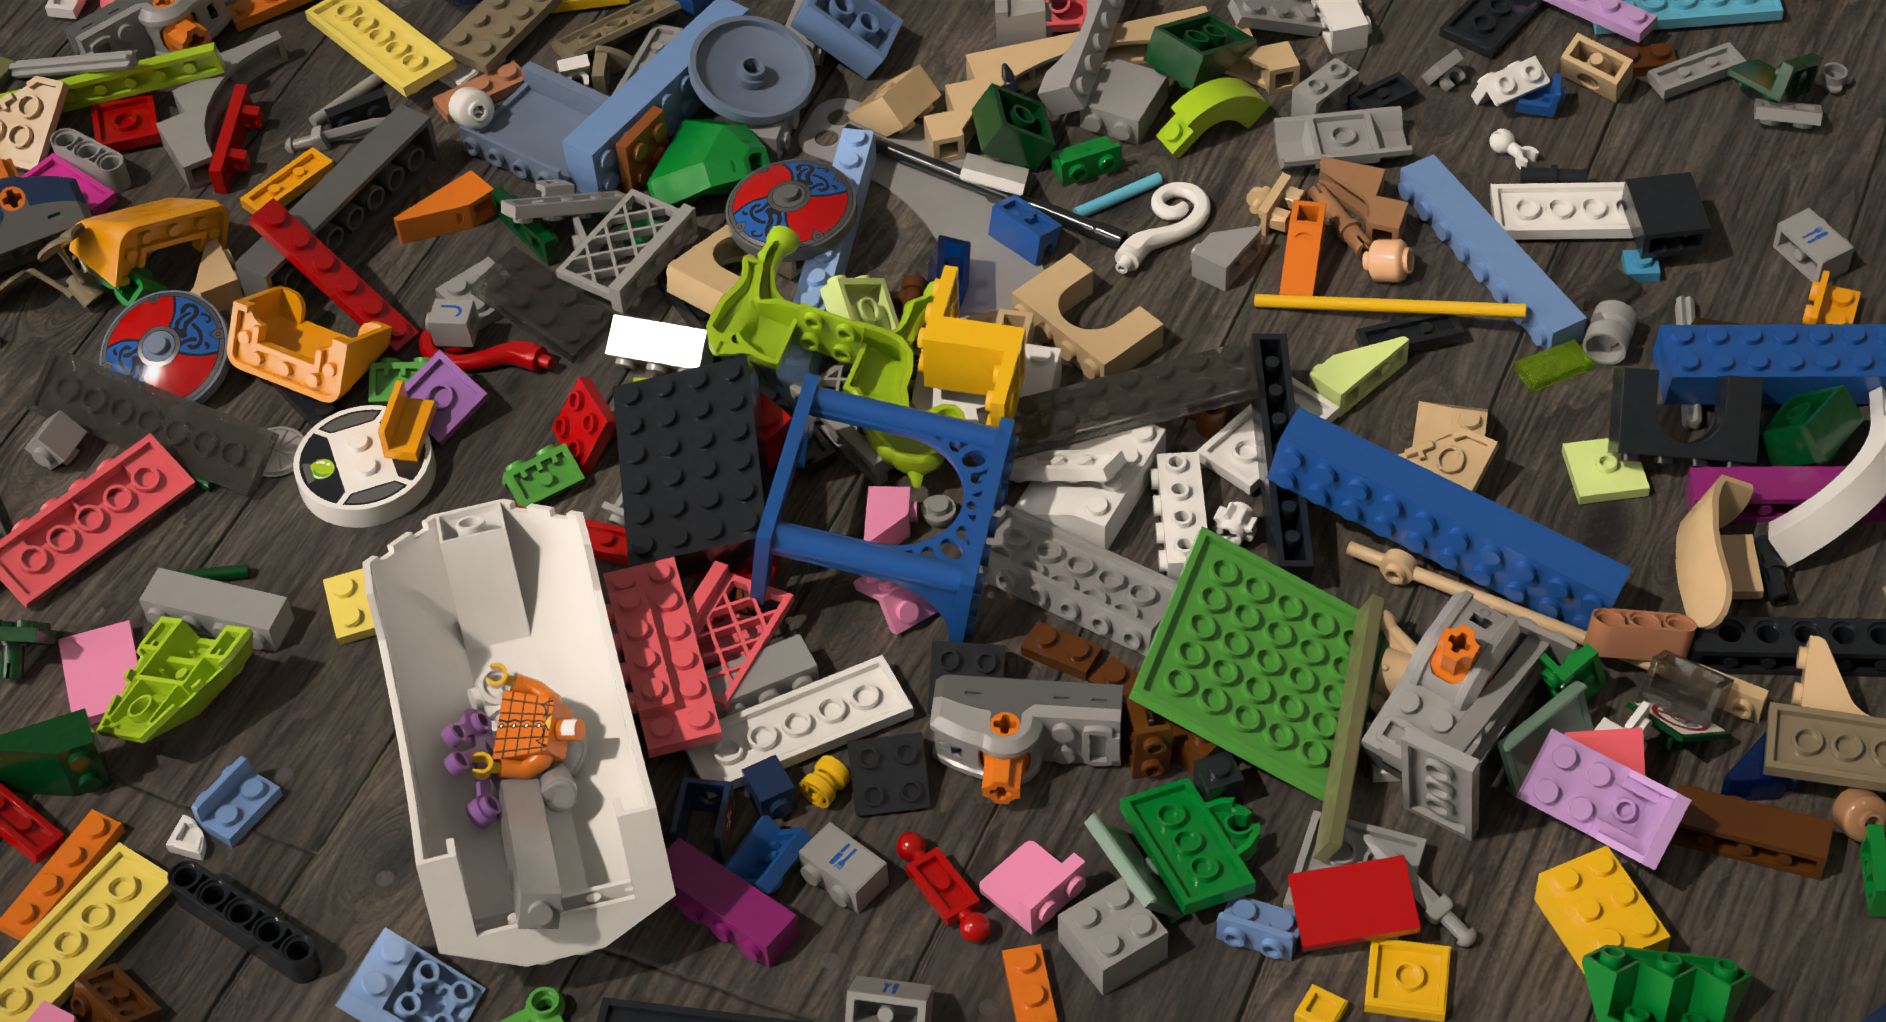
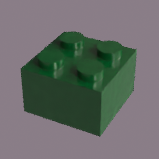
(1013, 127)
(1810, 427)

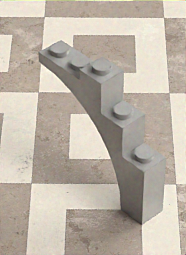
(201, 102)

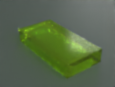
(1553, 365)

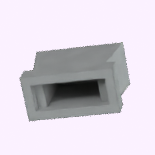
(1022, 21)

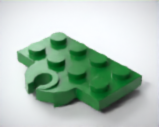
(1194, 843)

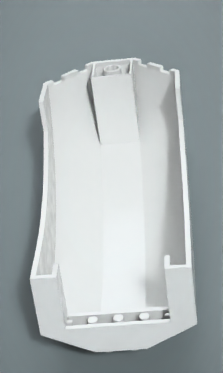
(528, 596)

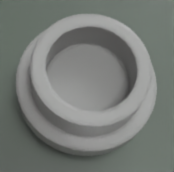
(938, 510)

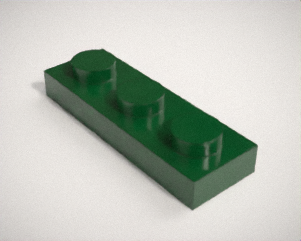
(534, 235)

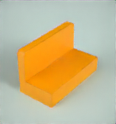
(405, 424)

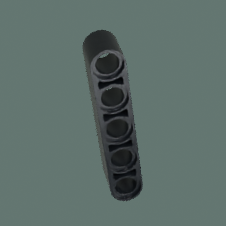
(199, 891)

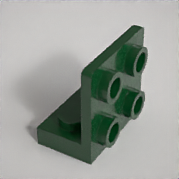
(1780, 84)

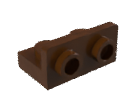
(1144, 744)
(112, 997)

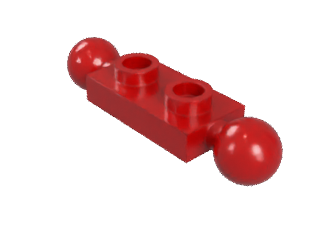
(943, 887)

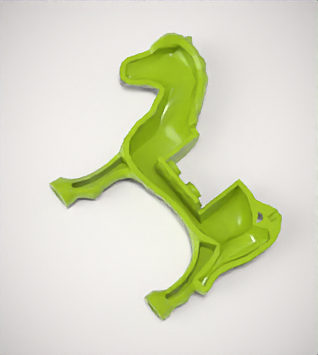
(880, 358)

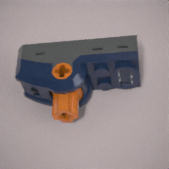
(35, 214)

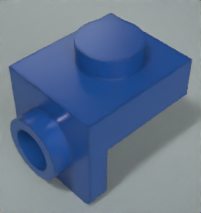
(1544, 100)

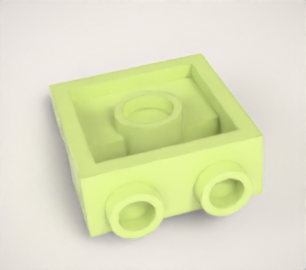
(860, 300)

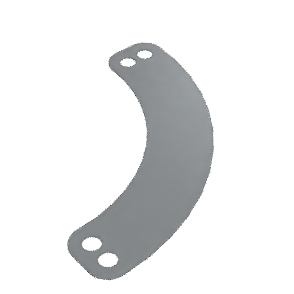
(943, 208)

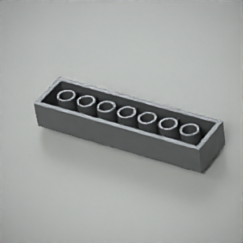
(351, 198)

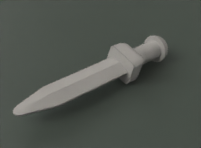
(321, 138)
(1437, 908)

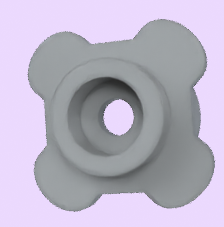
(1833, 77)

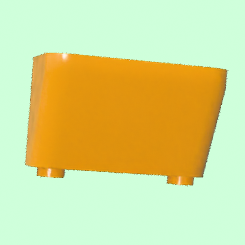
(121, 238)
(281, 347)

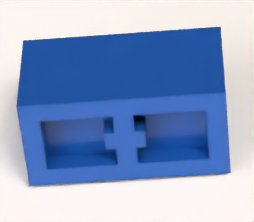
(1024, 229)

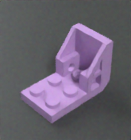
(1603, 799)

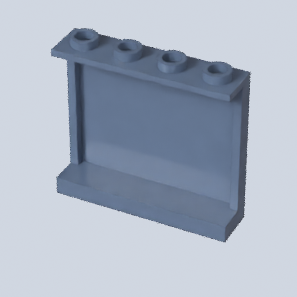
(532, 125)

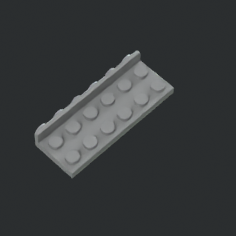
(1077, 579)

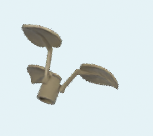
(81, 284)

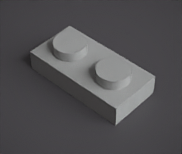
(1799, 114)

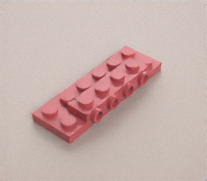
(90, 519)
(661, 657)

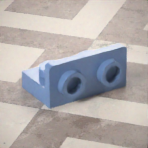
(235, 802)
(1259, 927)

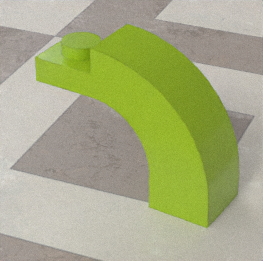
(1208, 105)

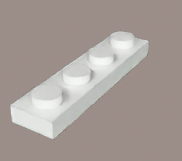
(1068, 466)

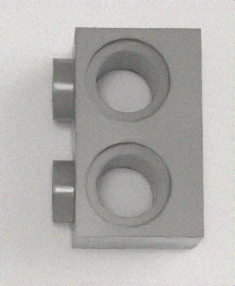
(1325, 90)

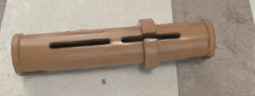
(1347, 228)

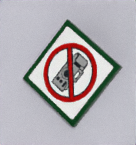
(1678, 730)

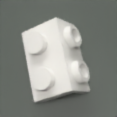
(1510, 83)

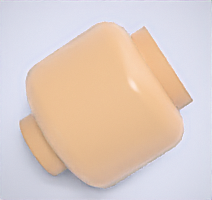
(1388, 260)

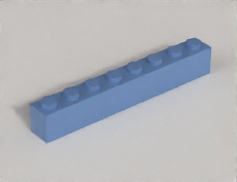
(1490, 252)

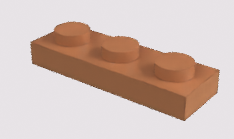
(497, 84)

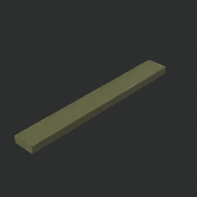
(1349, 729)

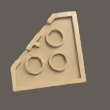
(30, 120)
(1458, 458)

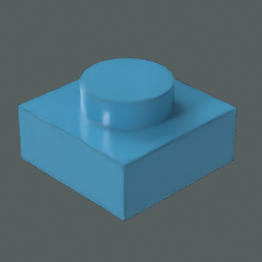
(1639, 269)

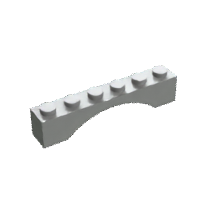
(1072, 77)

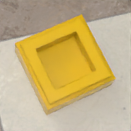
(1320, 1006)

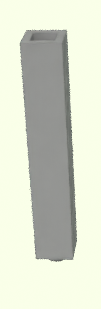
(529, 854)

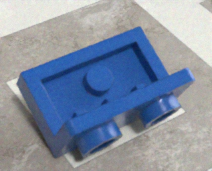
(767, 854)

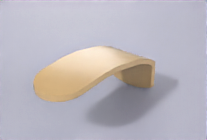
(1700, 559)

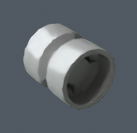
(1610, 332)

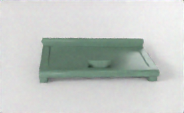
(1562, 713)
(1134, 868)

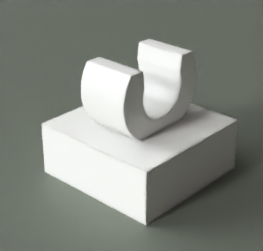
(575, 68)

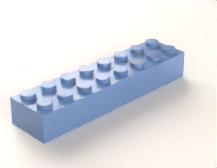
(660, 82)

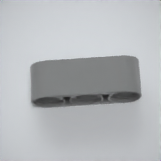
(92, 158)

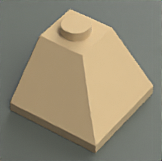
(1439, 421)

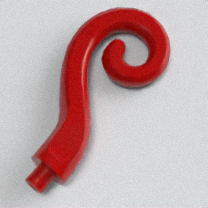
(514, 353)

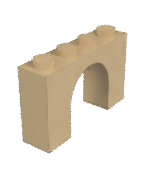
(699, 274)
(1091, 350)

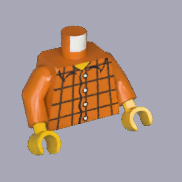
(530, 729)

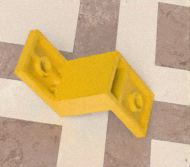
(971, 353)

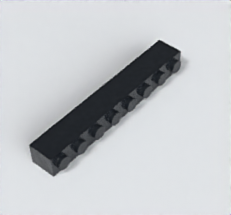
(1283, 510)

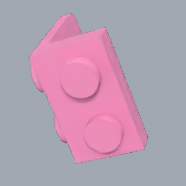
(899, 605)
(1034, 885)

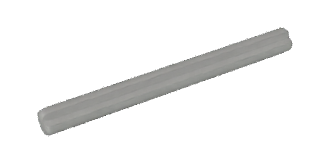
(74, 64)

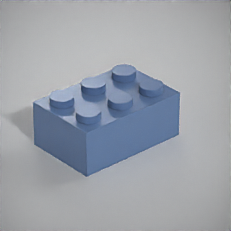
(849, 30)

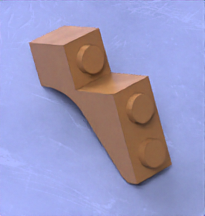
(1361, 191)

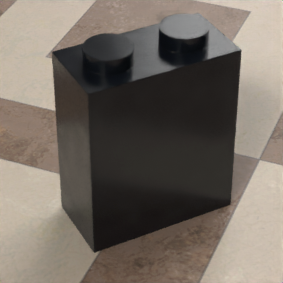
(1666, 215)

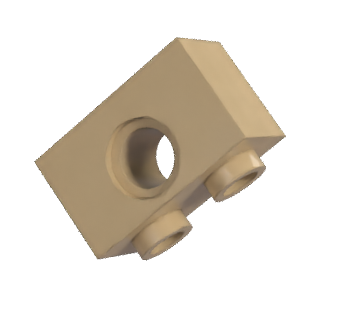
(1596, 67)

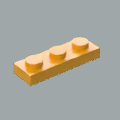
(289, 181)

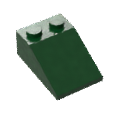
(1196, 48)
(54, 757)

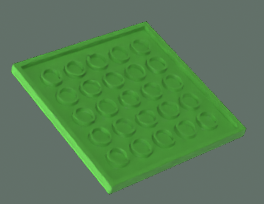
(1252, 661)

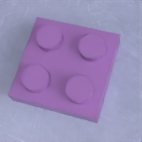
(452, 390)

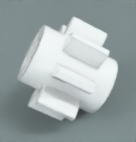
(1235, 522)

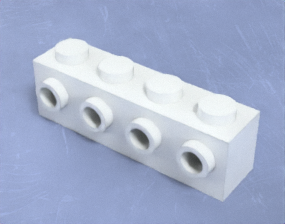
(1179, 506)

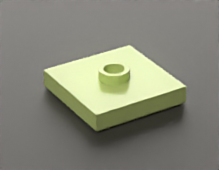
(1600, 474)

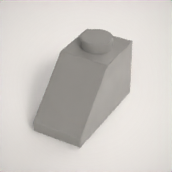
(1225, 255)

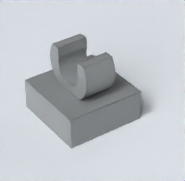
(1445, 68)

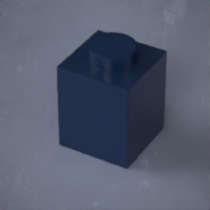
(770, 788)

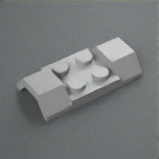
(1345, 135)

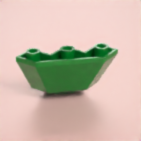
(705, 160)
(1663, 985)

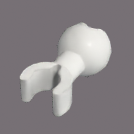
(1503, 142)

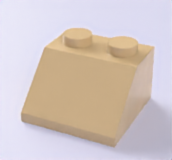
(897, 103)

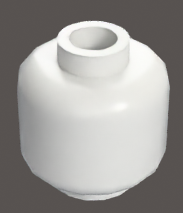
(471, 108)

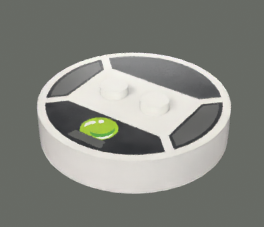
(348, 478)

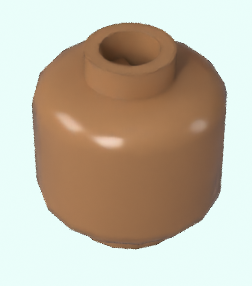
(1856, 809)

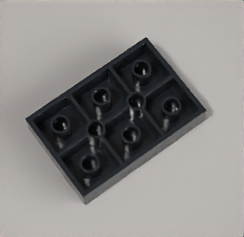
(693, 465)

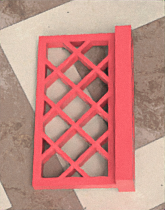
(708, 604)

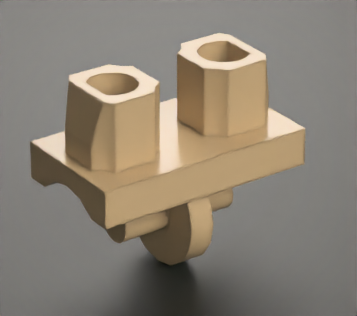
(1271, 203)

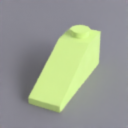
(1357, 372)

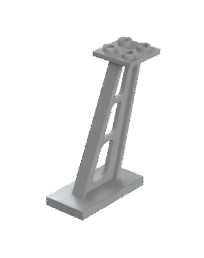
(1444, 776)

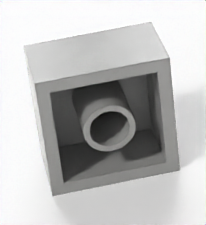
(1112, 936)

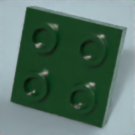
(17, 636)

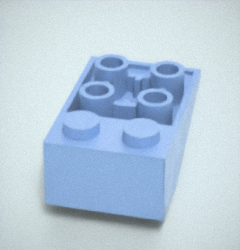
(407, 986)

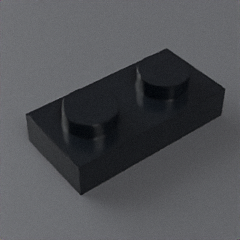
(1388, 92)
(359, 109)

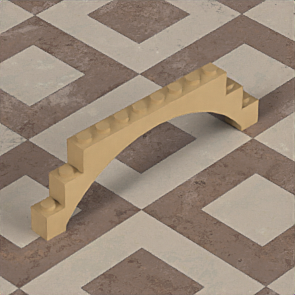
(951, 131)

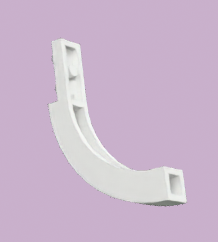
(1842, 500)

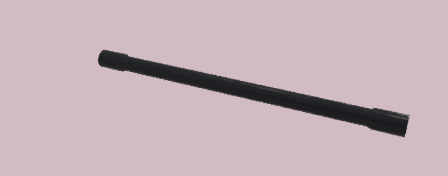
(1098, 231)

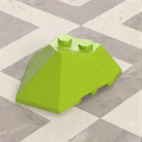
(174, 679)

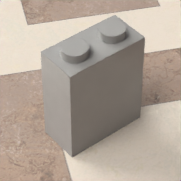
(1124, 101)

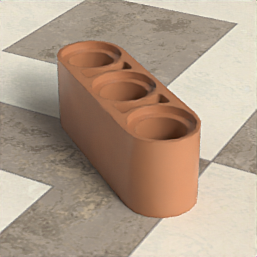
(1639, 633)

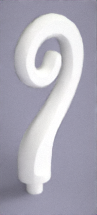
(1142, 243)

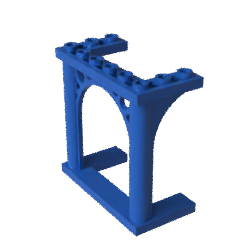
(946, 583)

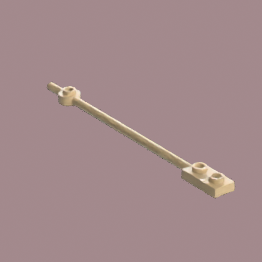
(1400, 567)

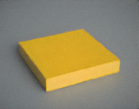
(1407, 979)

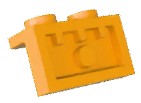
(1831, 303)

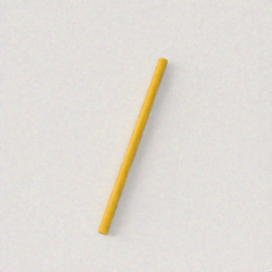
(1390, 305)

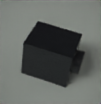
(1219, 777)

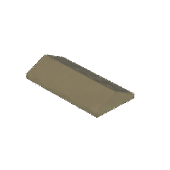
(616, 27)

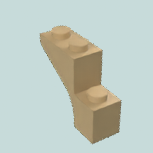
(216, 277)
(1820, 680)

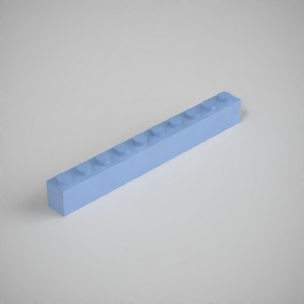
(857, 160)

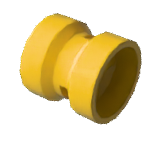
(823, 783)

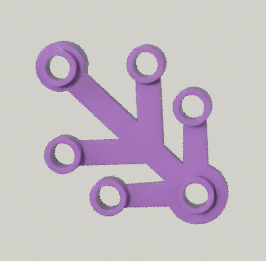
(477, 730)

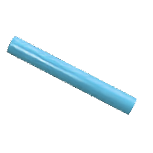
(1119, 195)

